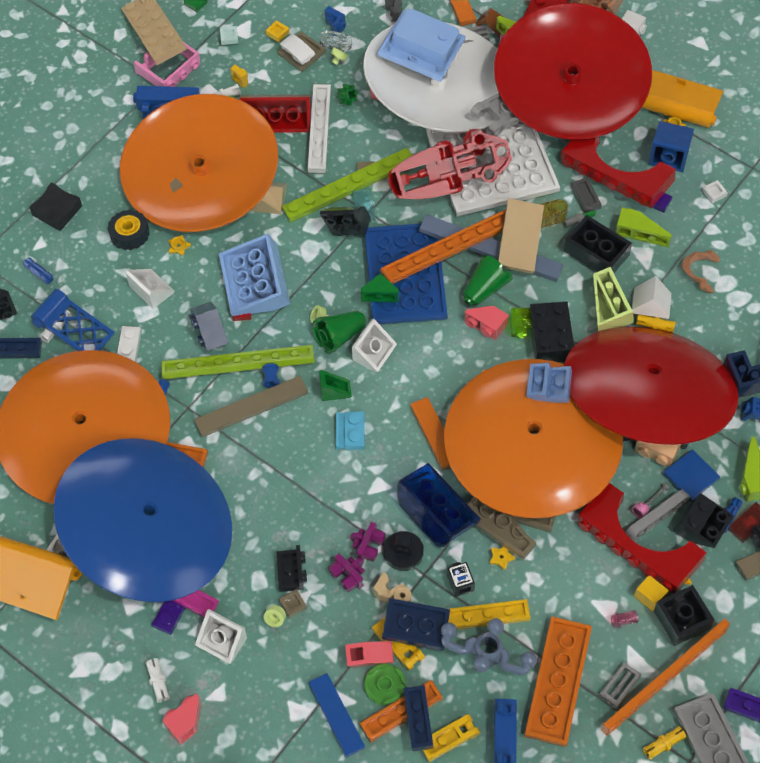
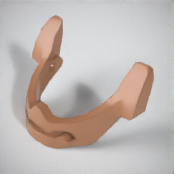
(686, 265)

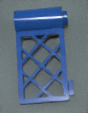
(54, 307)

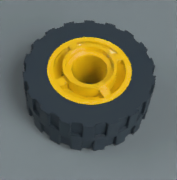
(128, 229)

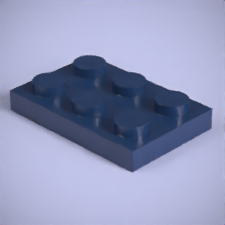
(415, 624)

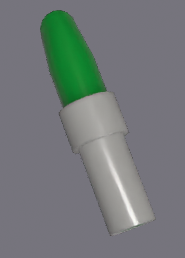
(578, 218)

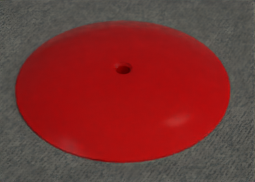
(577, 39)
(651, 385)

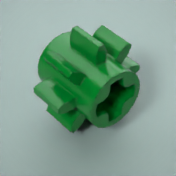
(347, 94)

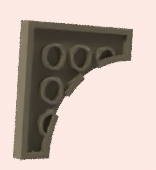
(502, 529)

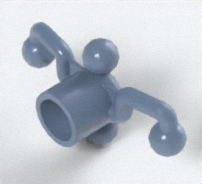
(483, 660)

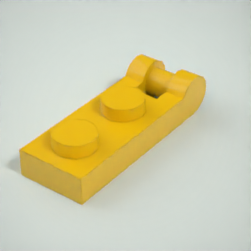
(400, 649)
(451, 737)

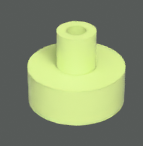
(338, 55)
(317, 311)
(274, 616)

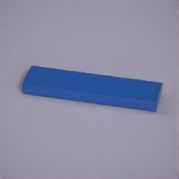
(336, 715)

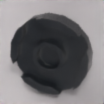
(403, 550)

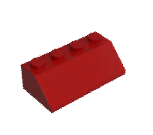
(283, 112)

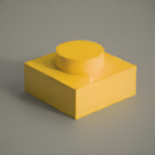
(277, 31)
(239, 75)

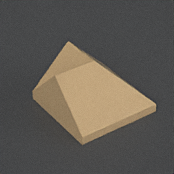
(273, 199)

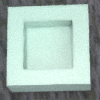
(229, 35)

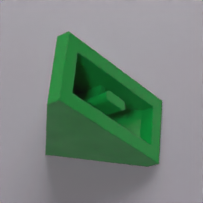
(379, 290)
(334, 386)

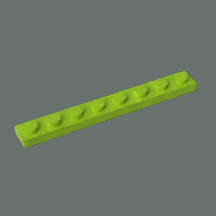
(343, 187)
(237, 361)

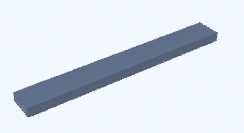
(441, 229)

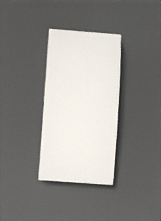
(297, 48)

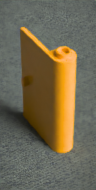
(683, 99)
(36, 575)

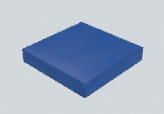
(691, 474)

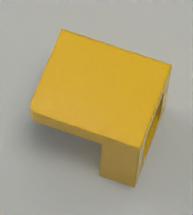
(650, 592)

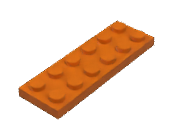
(558, 681)

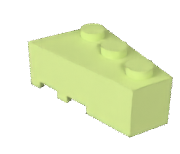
(611, 302)

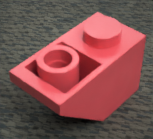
(488, 320)
(369, 654)
(184, 720)

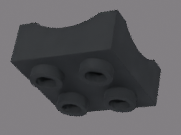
(56, 207)

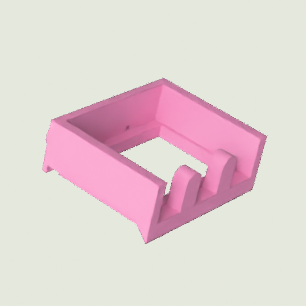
(180, 74)

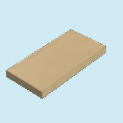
(520, 235)

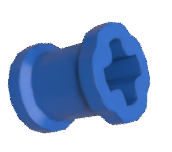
(270, 374)

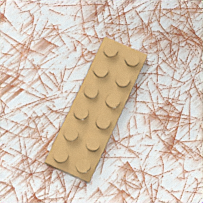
(154, 29)

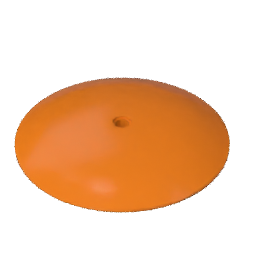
(197, 130)
(45, 406)
(523, 471)

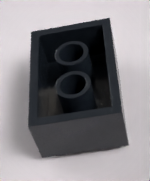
(597, 245)
(551, 331)

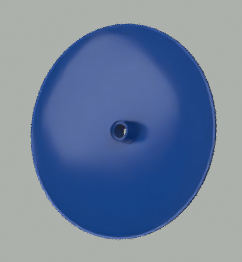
(138, 554)

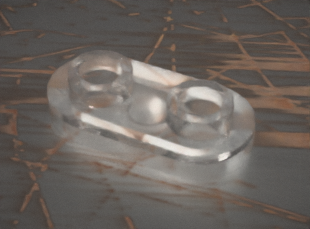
(335, 39)

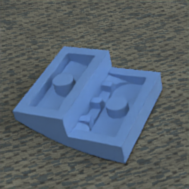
(549, 383)

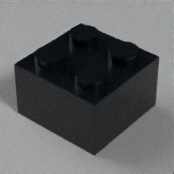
(683, 615)

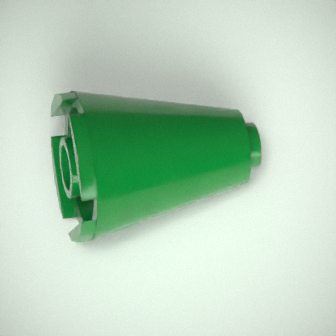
(485, 281)
(337, 329)

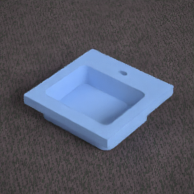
(422, 44)

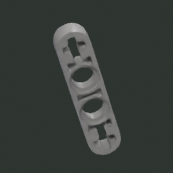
(657, 515)

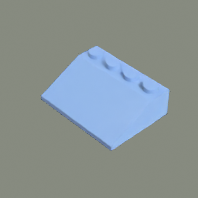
(254, 277)

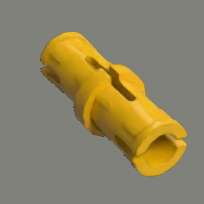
(656, 323)
(664, 742)

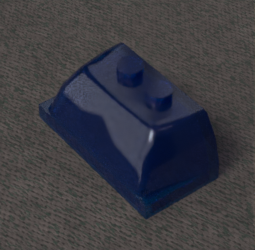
(435, 506)

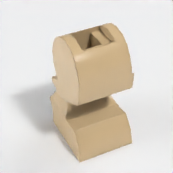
(399, 592)

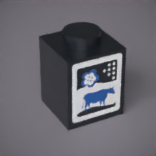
(460, 578)

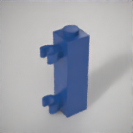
(152, 95)
(505, 730)

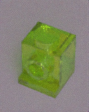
(520, 322)

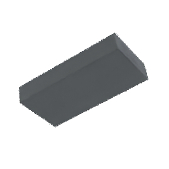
(586, 195)

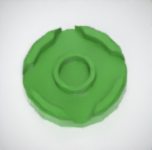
(384, 684)

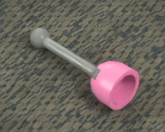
(642, 509)

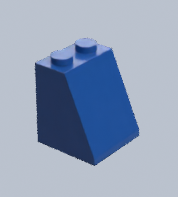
(671, 145)

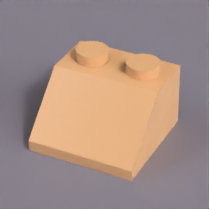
(661, 453)

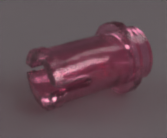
(625, 618)

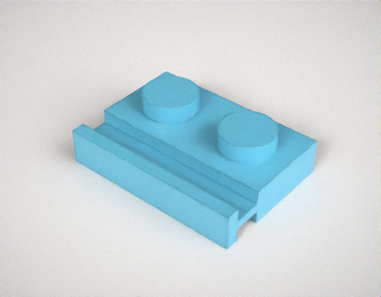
(350, 430)

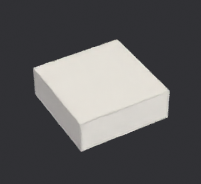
(714, 191)

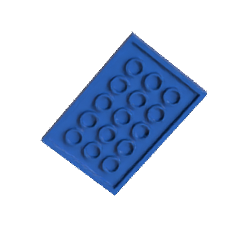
(420, 294)

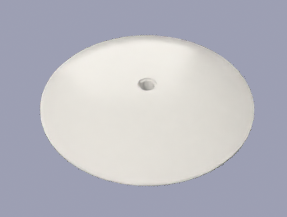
(432, 103)

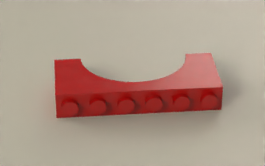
(642, 186)
(667, 567)

